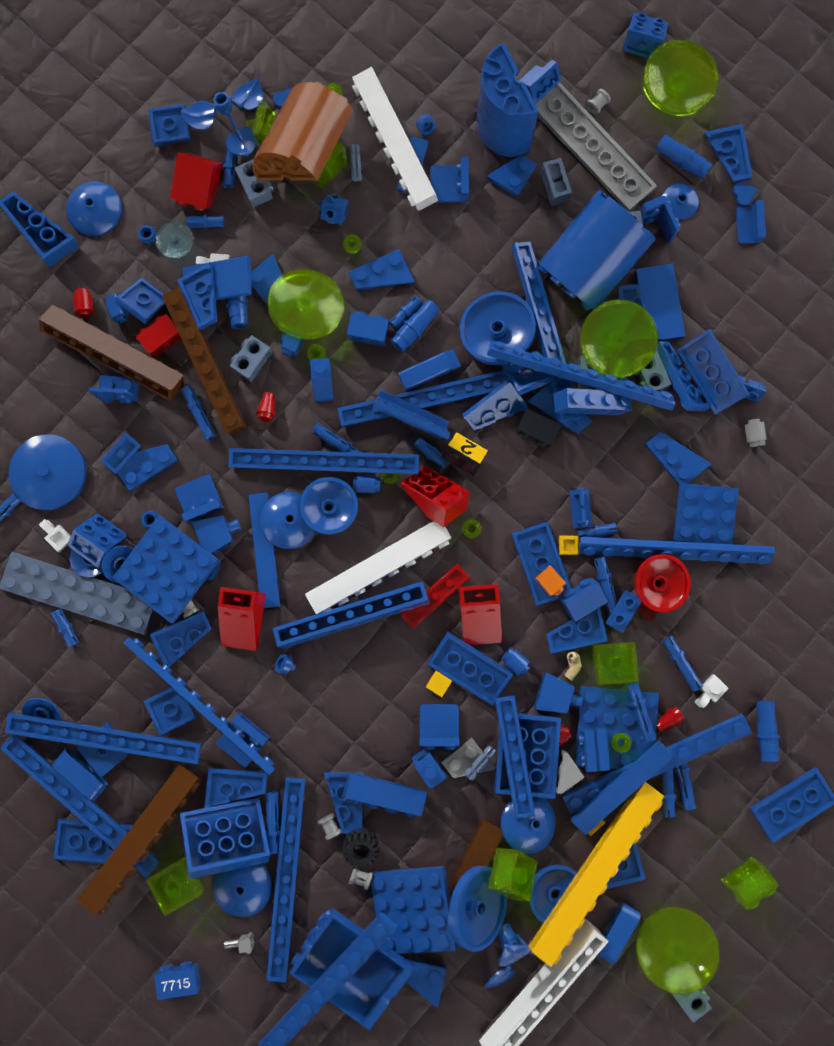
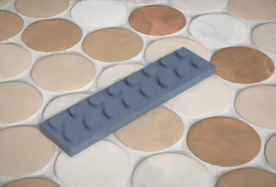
(75, 593)

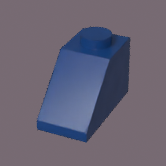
(321, 379)

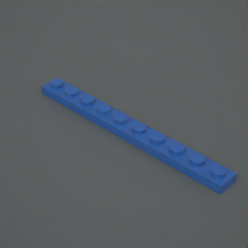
(539, 304)
(575, 373)
(426, 397)
(324, 461)
(680, 550)
(206, 710)
(103, 738)
(682, 751)
(71, 797)
(286, 879)
(330, 982)

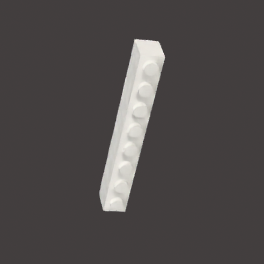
(396, 142)
(378, 566)
(545, 989)

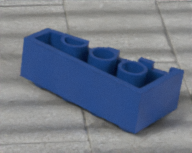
(42, 234)

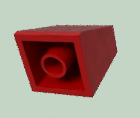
(195, 180)

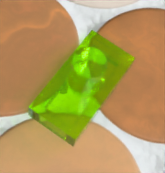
(262, 122)

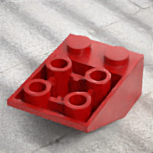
(436, 495)
(480, 614)
(240, 618)

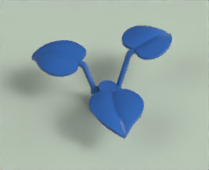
(200, 115)
(510, 955)

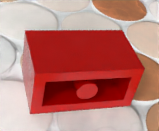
(159, 336)

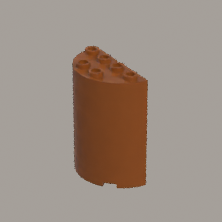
(302, 134)

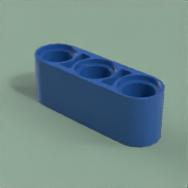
(80, 774)
(619, 931)

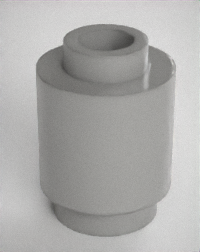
(755, 433)

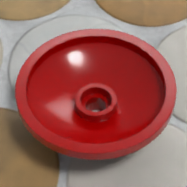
(673, 583)

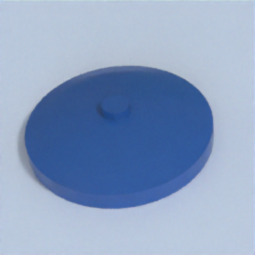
(497, 318)
(47, 472)
(476, 910)

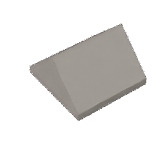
(567, 772)

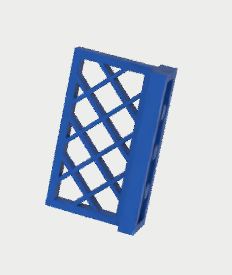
(411, 414)

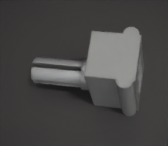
(245, 943)

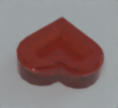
(645, 613)

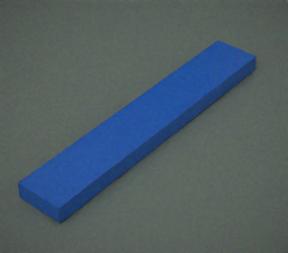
(264, 553)
(514, 757)
(622, 787)

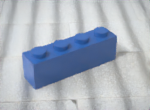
(590, 402)
(385, 794)

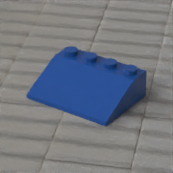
(541, 751)
(224, 838)

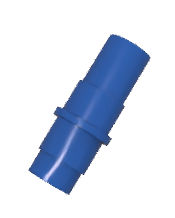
(684, 157)
(238, 312)
(415, 326)
(767, 731)

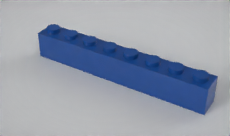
(351, 615)

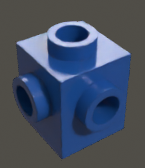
(334, 209)

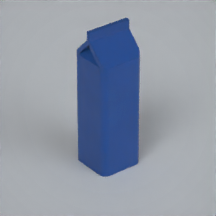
(429, 370)

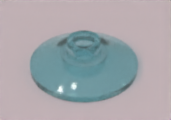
(168, 234)

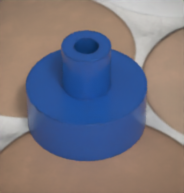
(426, 124)
(284, 664)

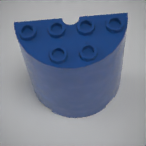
(505, 106)
(596, 250)
(370, 987)

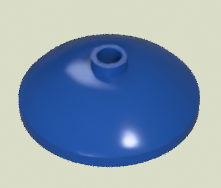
(98, 217)
(328, 492)
(276, 528)
(521, 833)
(545, 882)
(256, 885)

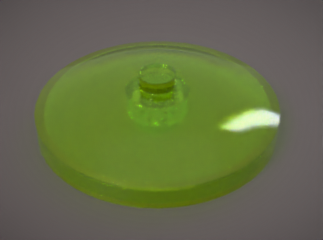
(680, 77)
(305, 304)
(618, 338)
(677, 950)

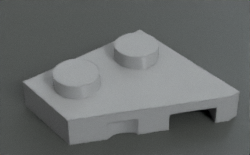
(463, 758)

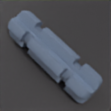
(355, 162)
(479, 764)

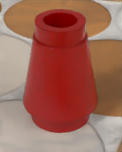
(266, 409)
(670, 719)

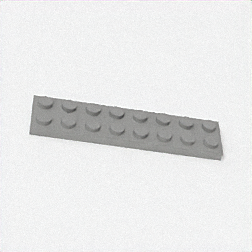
(594, 147)

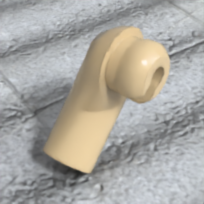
(574, 664)

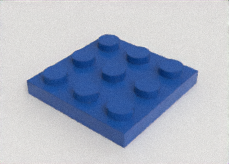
(705, 514)

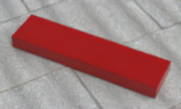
(437, 594)

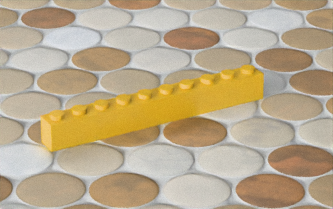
(595, 874)

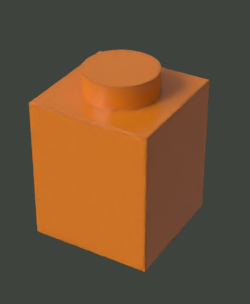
(550, 581)

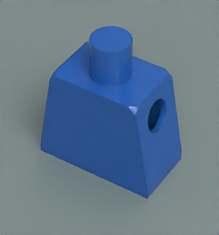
(216, 533)
(556, 695)
(429, 768)

